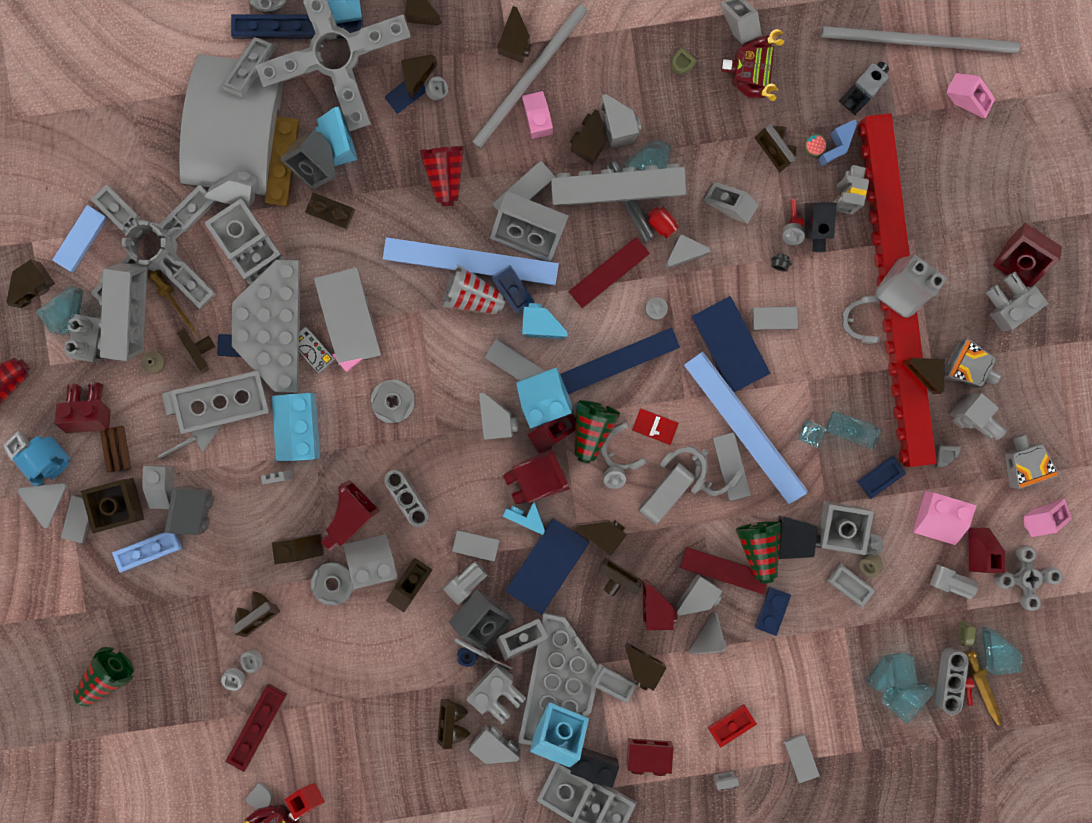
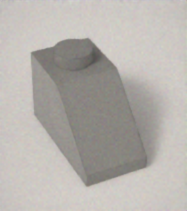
(742, 19)
(233, 188)
(731, 202)
(158, 485)
(699, 597)
(521, 639)

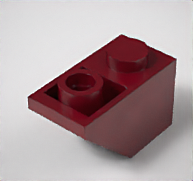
(985, 552)

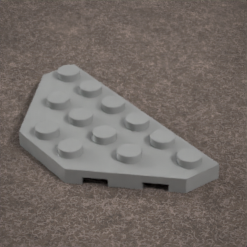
(269, 325)
(558, 675)

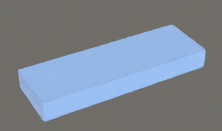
(80, 238)
(146, 551)

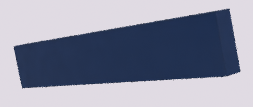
(280, 26)
(620, 360)

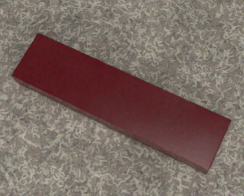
(609, 272)
(721, 570)
(256, 727)

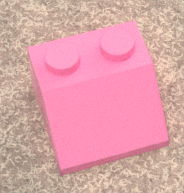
(943, 518)

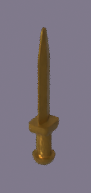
(165, 291)
(979, 675)

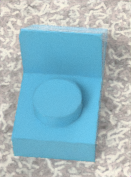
(532, 520)

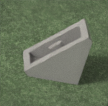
(686, 250)

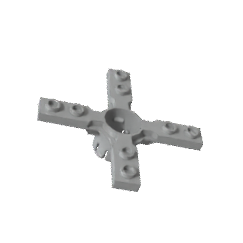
(310, 59)
(166, 260)

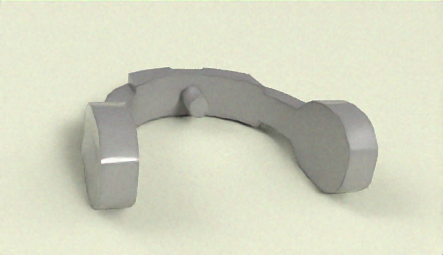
(864, 339)
(633, 465)
(736, 479)
(701, 481)

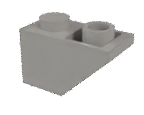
(493, 748)

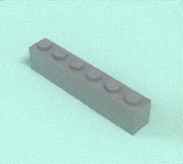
(619, 186)

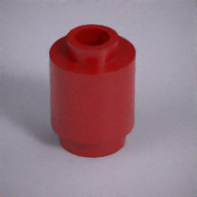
(662, 221)

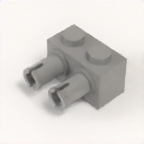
(1019, 308)
(83, 339)
(977, 412)
(490, 687)

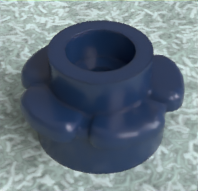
(462, 660)

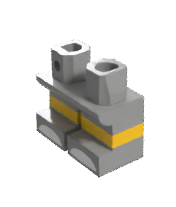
(853, 190)

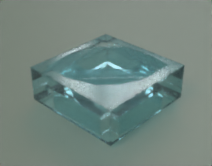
(811, 433)

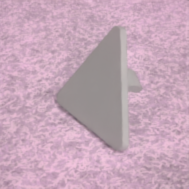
(43, 501)
(710, 638)

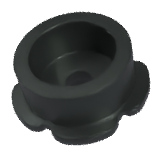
(781, 262)

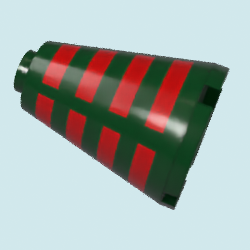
(592, 428)
(761, 548)
(103, 676)

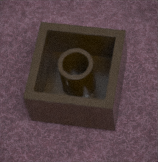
(112, 505)

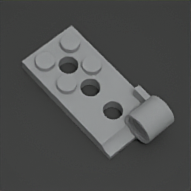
(182, 400)

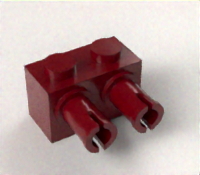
(83, 416)

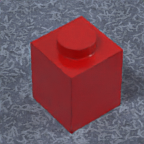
(304, 800)

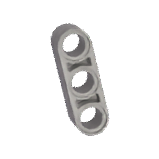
(397, 492)
(666, 493)
(957, 689)

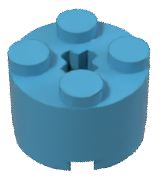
(42, 460)

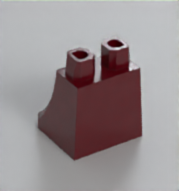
(538, 477)
(351, 515)

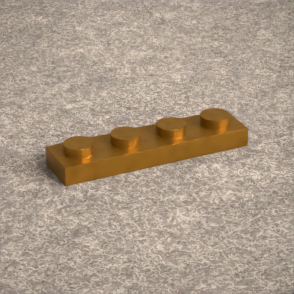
(280, 174)

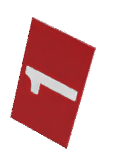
(655, 426)

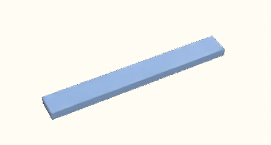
(474, 261)
(746, 428)

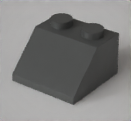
(311, 159)
(189, 510)
(481, 620)

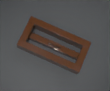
(107, 450)

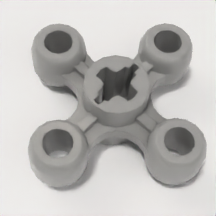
(1030, 584)

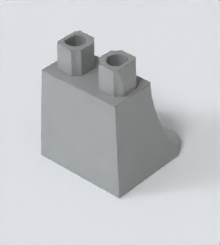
(909, 285)

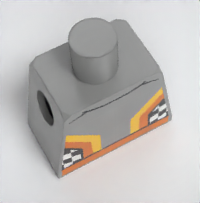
(971, 365)
(1028, 464)

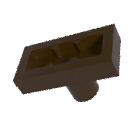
(197, 349)
(618, 578)

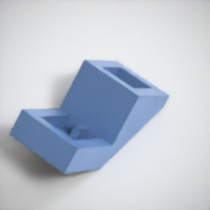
(842, 138)

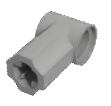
(950, 581)
(461, 586)

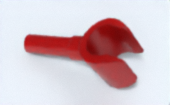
(794, 219)
(968, 689)

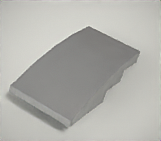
(244, 240)
(347, 315)
(583, 799)

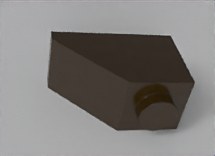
(515, 38)
(603, 534)
(297, 548)
(409, 585)
(644, 667)

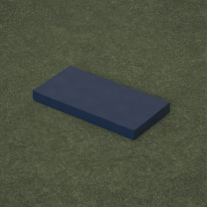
(730, 344)
(547, 566)

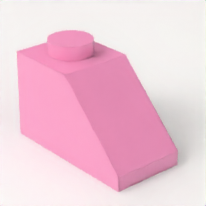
(971, 94)
(537, 115)
(1047, 518)

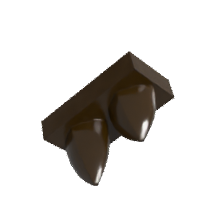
(773, 145)
(329, 210)
(262, 612)
(447, 731)

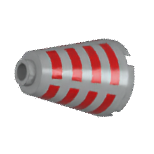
(471, 293)

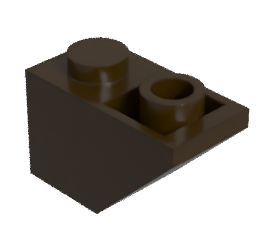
(590, 140)
(28, 282)

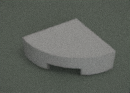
(946, 455)

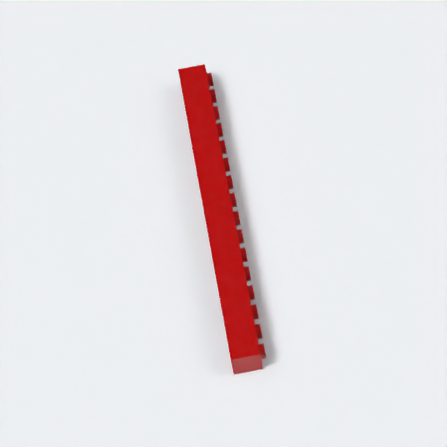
(891, 244)

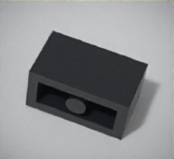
(596, 767)

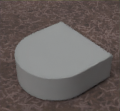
(260, 796)

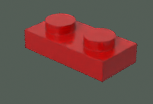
(732, 725)

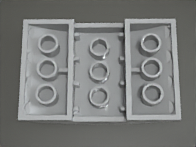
(224, 130)

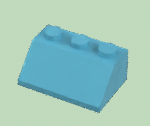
(295, 427)

